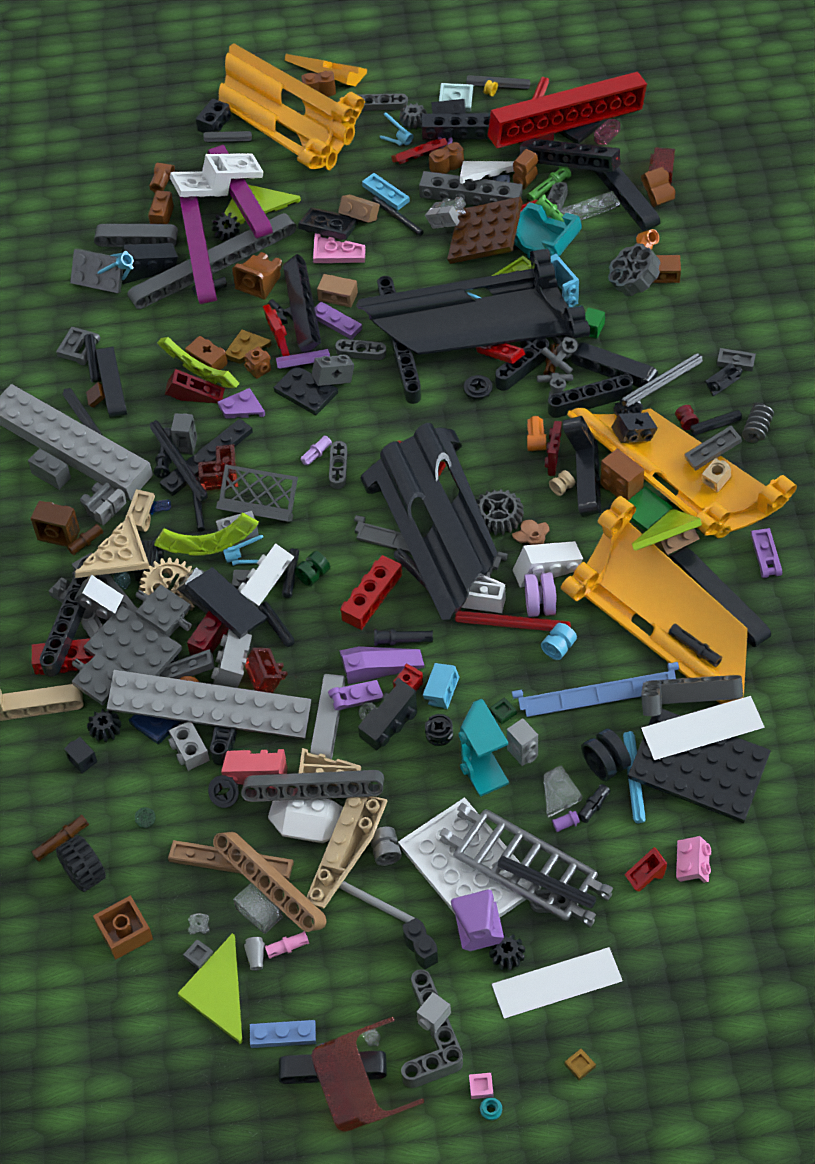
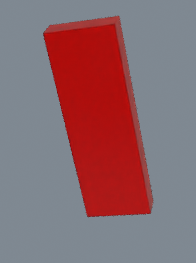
(502, 352)

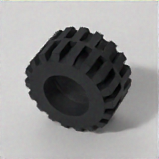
(80, 863)

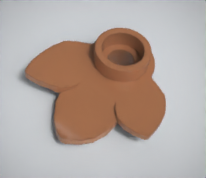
(531, 532)

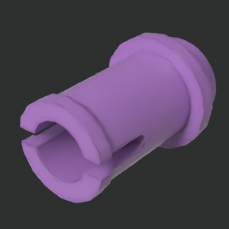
(566, 821)

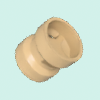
(561, 483)

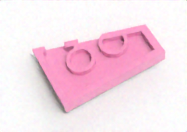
(337, 252)

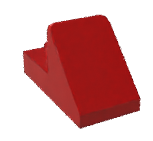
(647, 869)

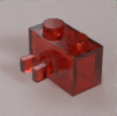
(264, 670)

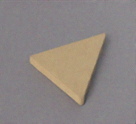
(116, 554)

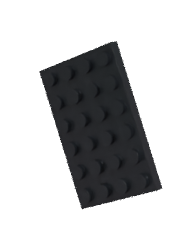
(711, 776)

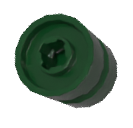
(312, 568)

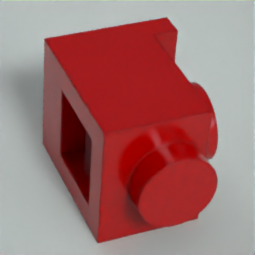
(411, 677)

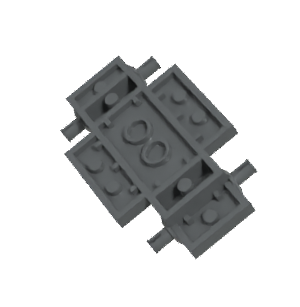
(133, 642)

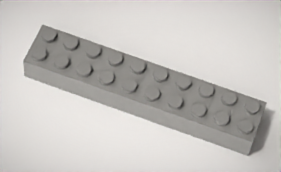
(72, 442)

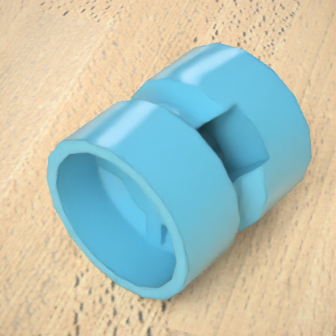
(558, 641)

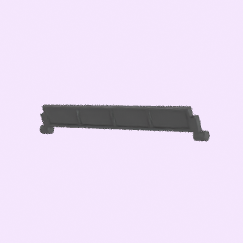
(395, 540)

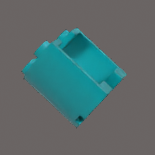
(539, 232)

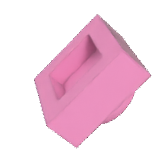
(481, 1085)

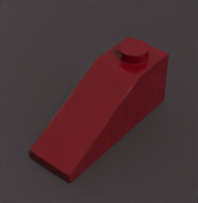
(191, 388)

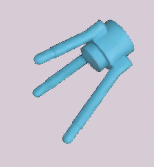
(403, 136)
(123, 261)
(233, 553)

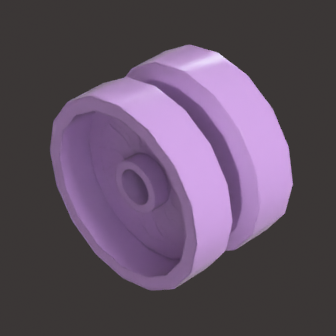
(542, 594)

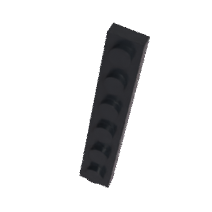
(232, 435)

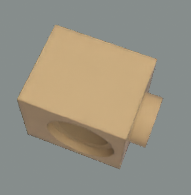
(714, 481)

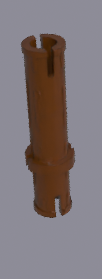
(59, 838)

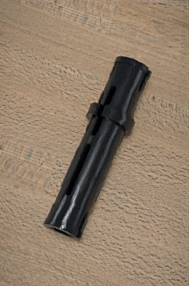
(701, 649)

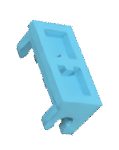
(441, 685)

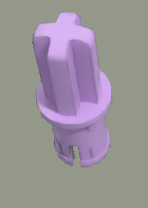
(316, 450)

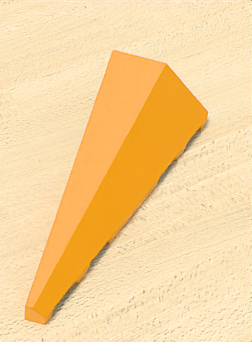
(343, 73)

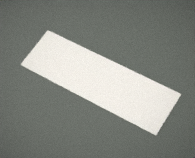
(702, 727)
(556, 982)

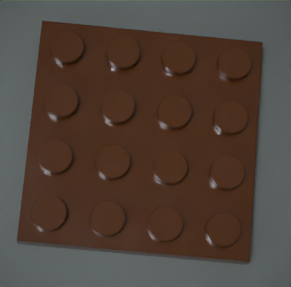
(485, 230)

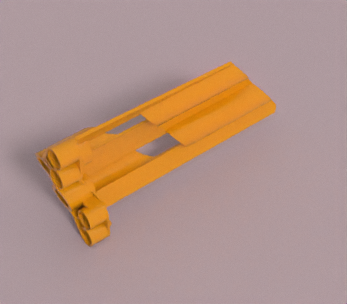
(254, 95)

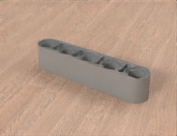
(327, 718)

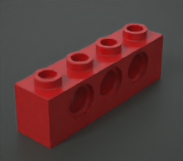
(370, 601)
(76, 649)

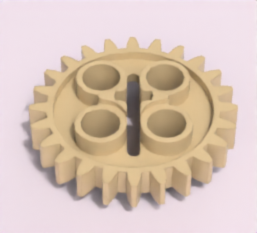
(153, 578)

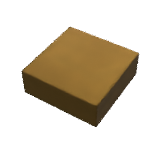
(580, 1064)

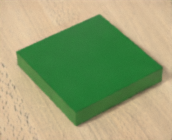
(648, 508)

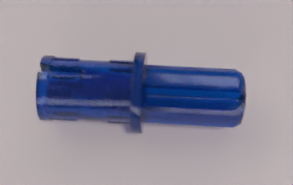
(162, 505)

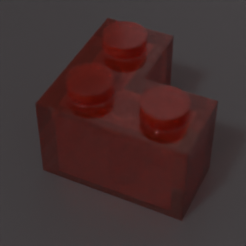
(212, 472)

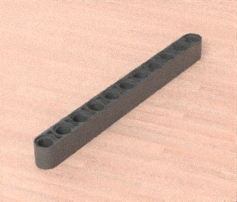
(220, 258)

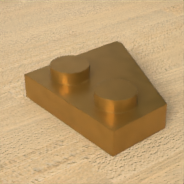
(243, 344)

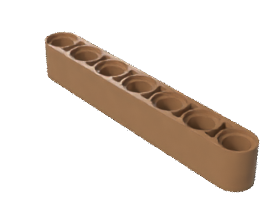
(278, 883)

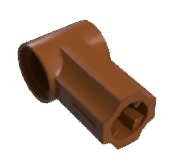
(161, 176)

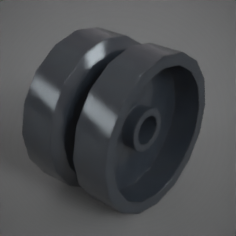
(606, 754)

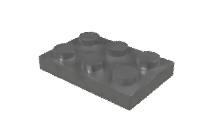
(86, 268)

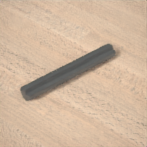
(501, 81)

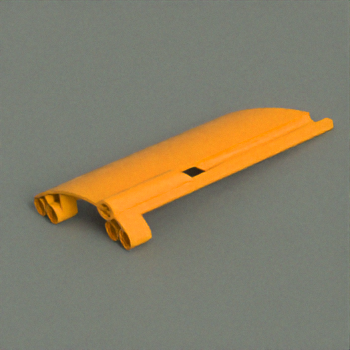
(737, 503)

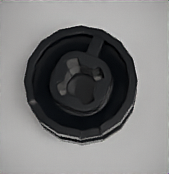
(439, 728)

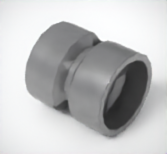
(385, 847)

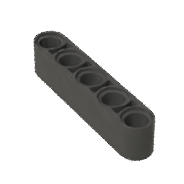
(128, 234)

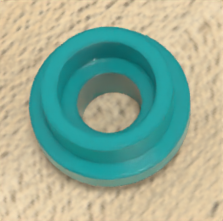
(491, 1102)

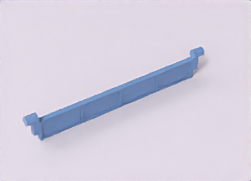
(589, 695)

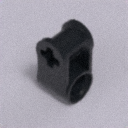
(222, 741)

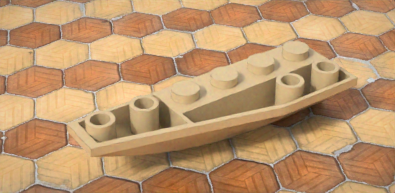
(349, 840)

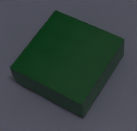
(503, 710)

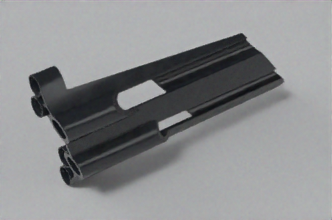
(459, 540)

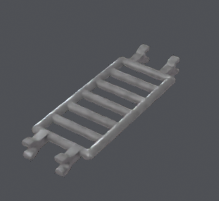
(478, 820)

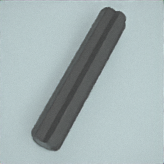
(227, 136)

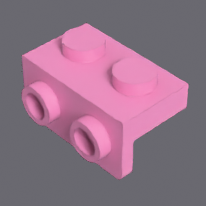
(693, 859)

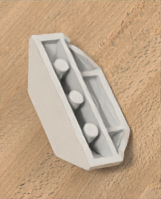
(305, 818)

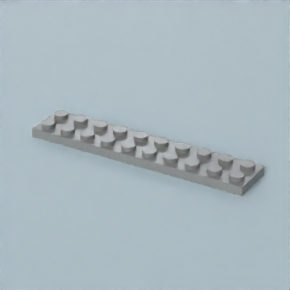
(209, 704)

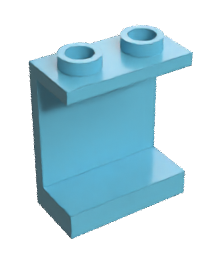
(566, 280)

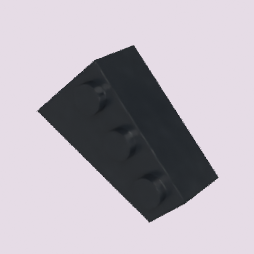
(149, 260)
(390, 716)

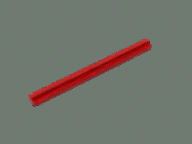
(507, 621)

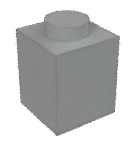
(433, 1013)

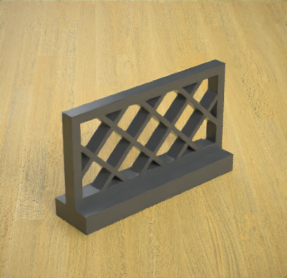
(257, 509)

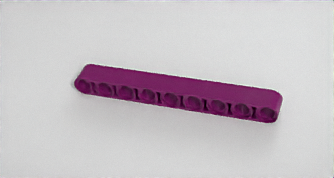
(246, 202)

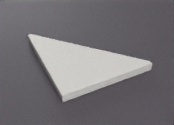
(478, 169)

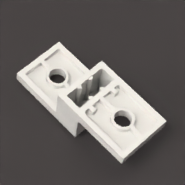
(216, 175)

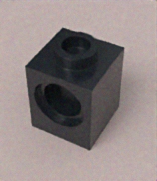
(80, 755)

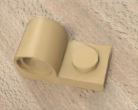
(140, 509)

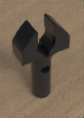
(287, 312)

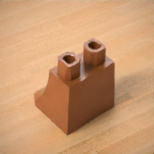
(257, 275)

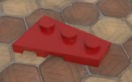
(418, 151)
(277, 329)

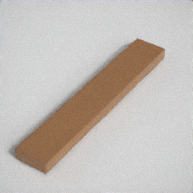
(210, 858)

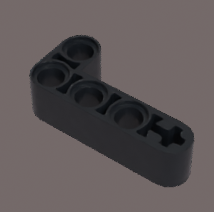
(510, 374)

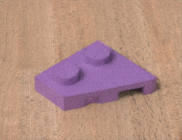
(241, 405)

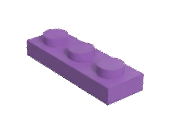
(337, 321)

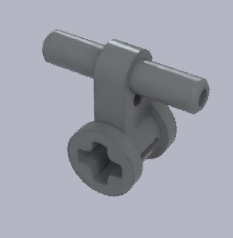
(562, 353)
(557, 381)

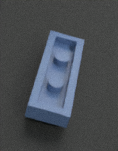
(282, 1034)

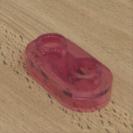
(607, 131)

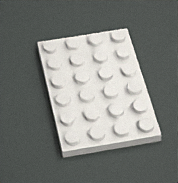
(451, 876)

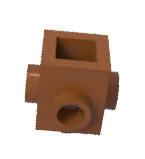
(257, 362)

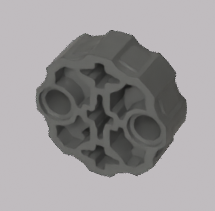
(634, 269)

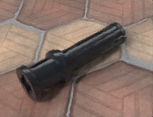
(163, 465)
(392, 637)

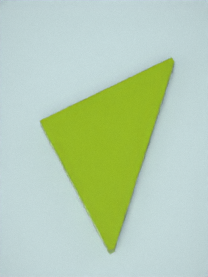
(268, 200)
(669, 525)
(216, 990)

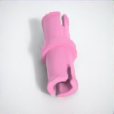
(287, 944)

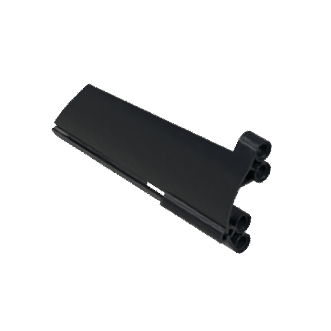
(448, 319)

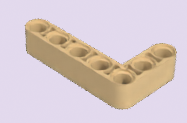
(40, 702)

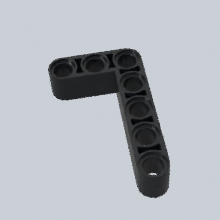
(587, 465)

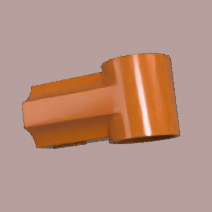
(648, 238)
(536, 438)

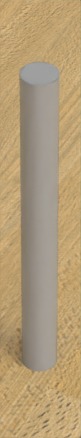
(375, 902)

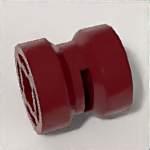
(686, 417)

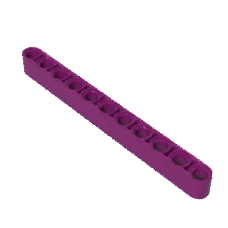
(198, 250)

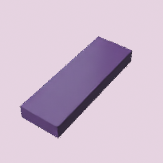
(300, 359)

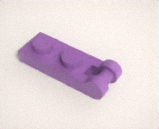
(766, 552)
(356, 695)

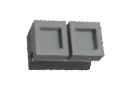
(103, 503)

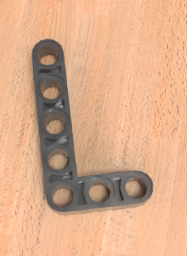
(685, 690)
(444, 1049)

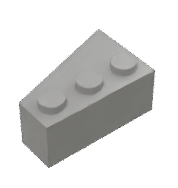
(231, 660)

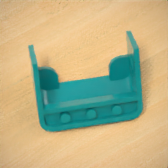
(478, 739)

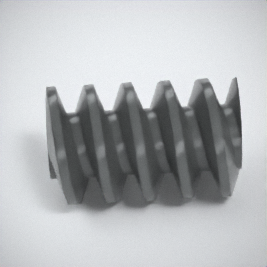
(757, 423)

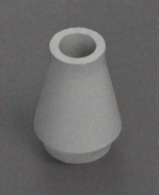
(255, 951)

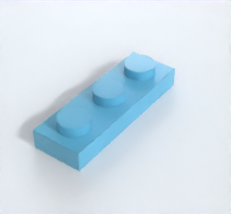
(385, 191)

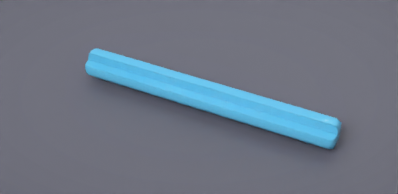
(635, 787)

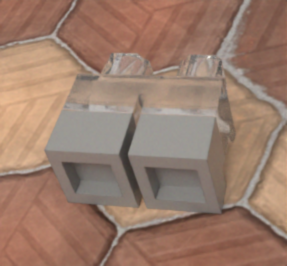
(445, 213)

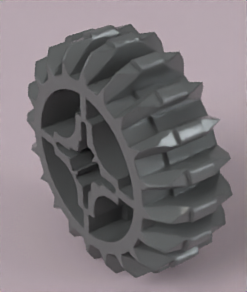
(498, 505)

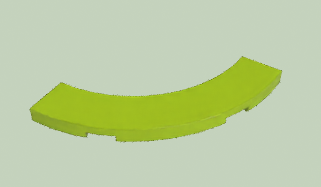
(196, 367)
(207, 543)

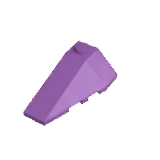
(376, 662)

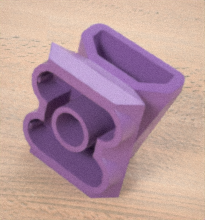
(477, 920)

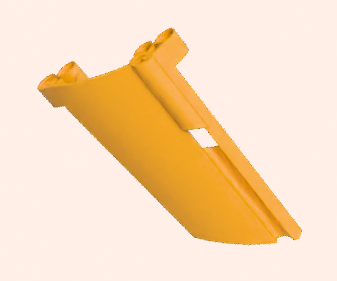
(661, 594)

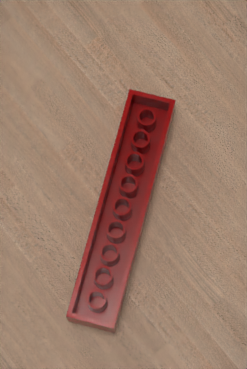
(566, 109)

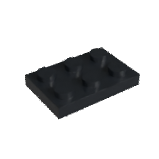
(328, 223)
(303, 391)

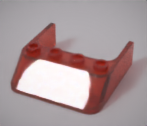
(347, 1083)

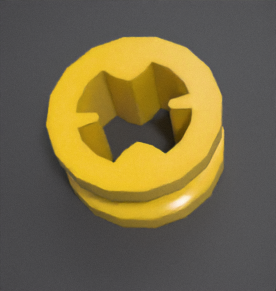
(490, 88)

